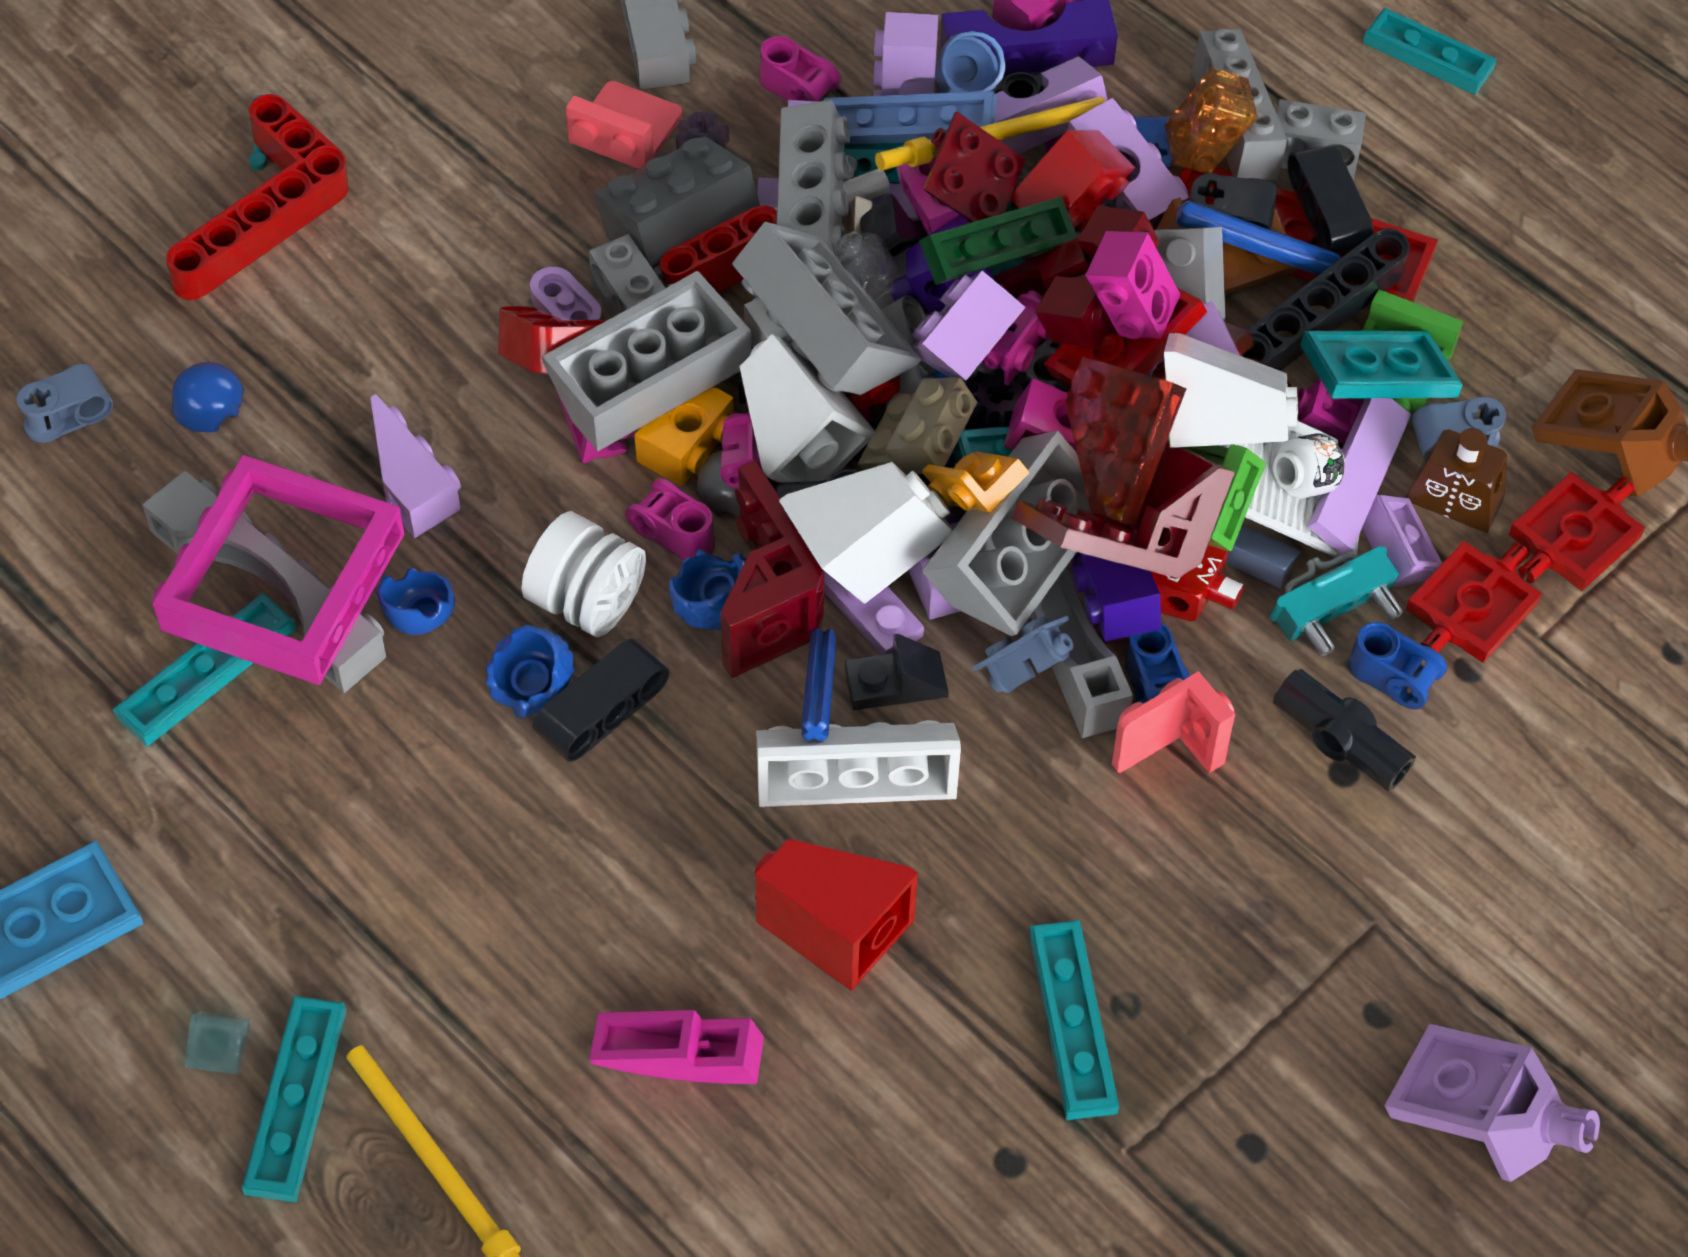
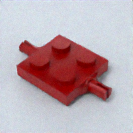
(1576, 530)
(1474, 600)

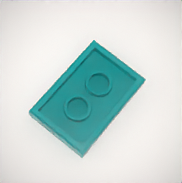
(1380, 364)

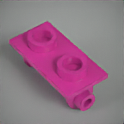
(1017, 348)
(738, 447)

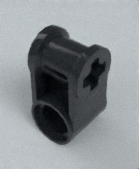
(1243, 198)

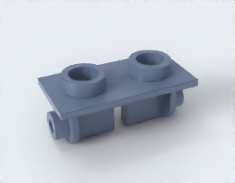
(1040, 643)

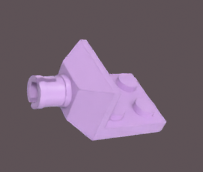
(1489, 1095)

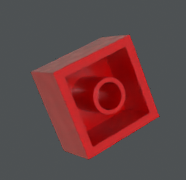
(1081, 170)

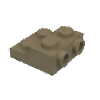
(921, 426)

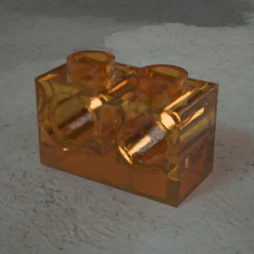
(1211, 121)

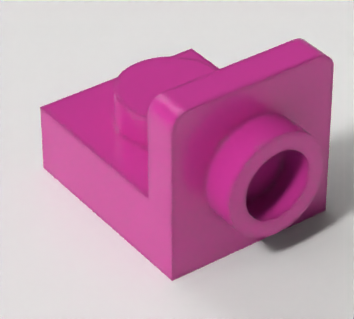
(1326, 414)

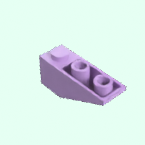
(411, 474)

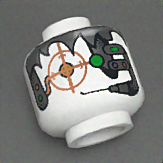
(1309, 465)

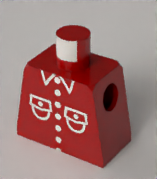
(1189, 594)

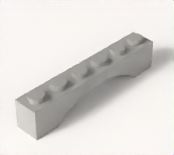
(174, 519)
(1091, 673)

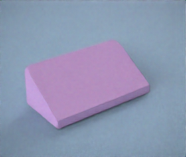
(1397, 527)

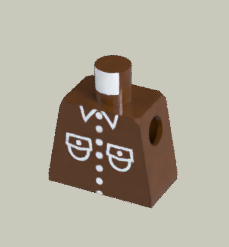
(1462, 479)

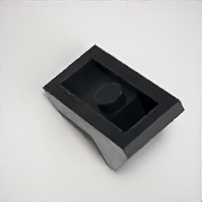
(892, 225)
(901, 677)

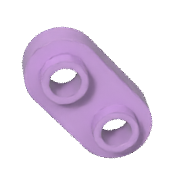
(572, 299)

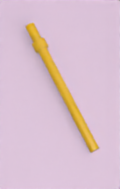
(921, 150)
(495, 1241)

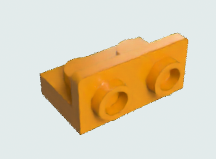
(977, 481)

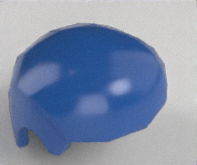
(206, 396)
(416, 601)

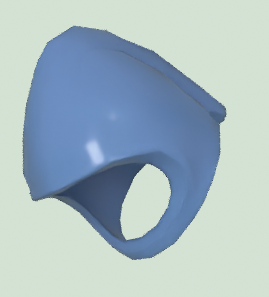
(969, 64)

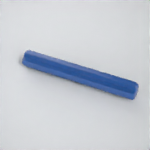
(1257, 238)
(819, 685)

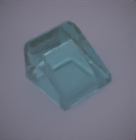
(216, 1042)

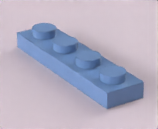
(911, 116)

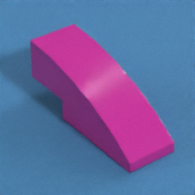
(678, 1046)

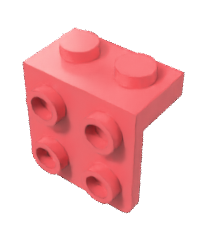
(622, 123)
(1182, 710)

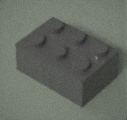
(677, 197)

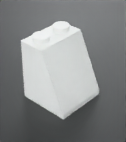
(1226, 396)
(796, 420)
(869, 526)

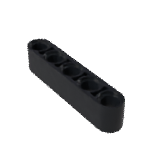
(1333, 293)

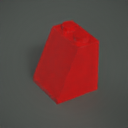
(834, 906)

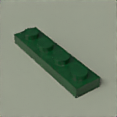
(997, 240)

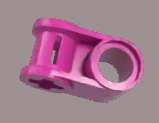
(794, 72)
(673, 520)

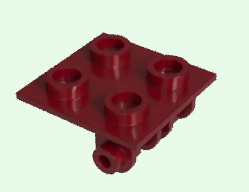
(972, 170)

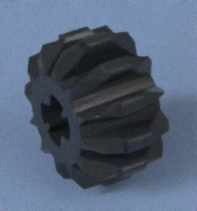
(993, 400)

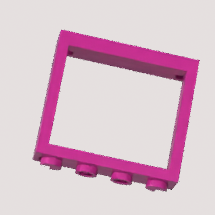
(316, 652)

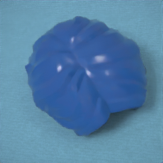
(703, 588)
(529, 669)

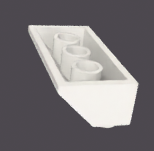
(858, 764)

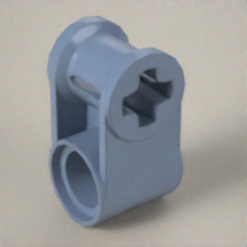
(66, 400)
(1457, 416)

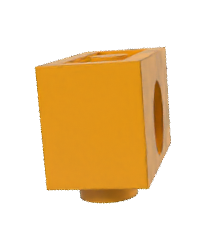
(672, 450)

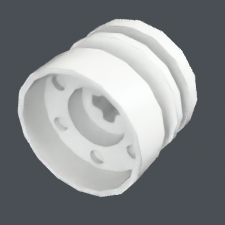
(583, 573)

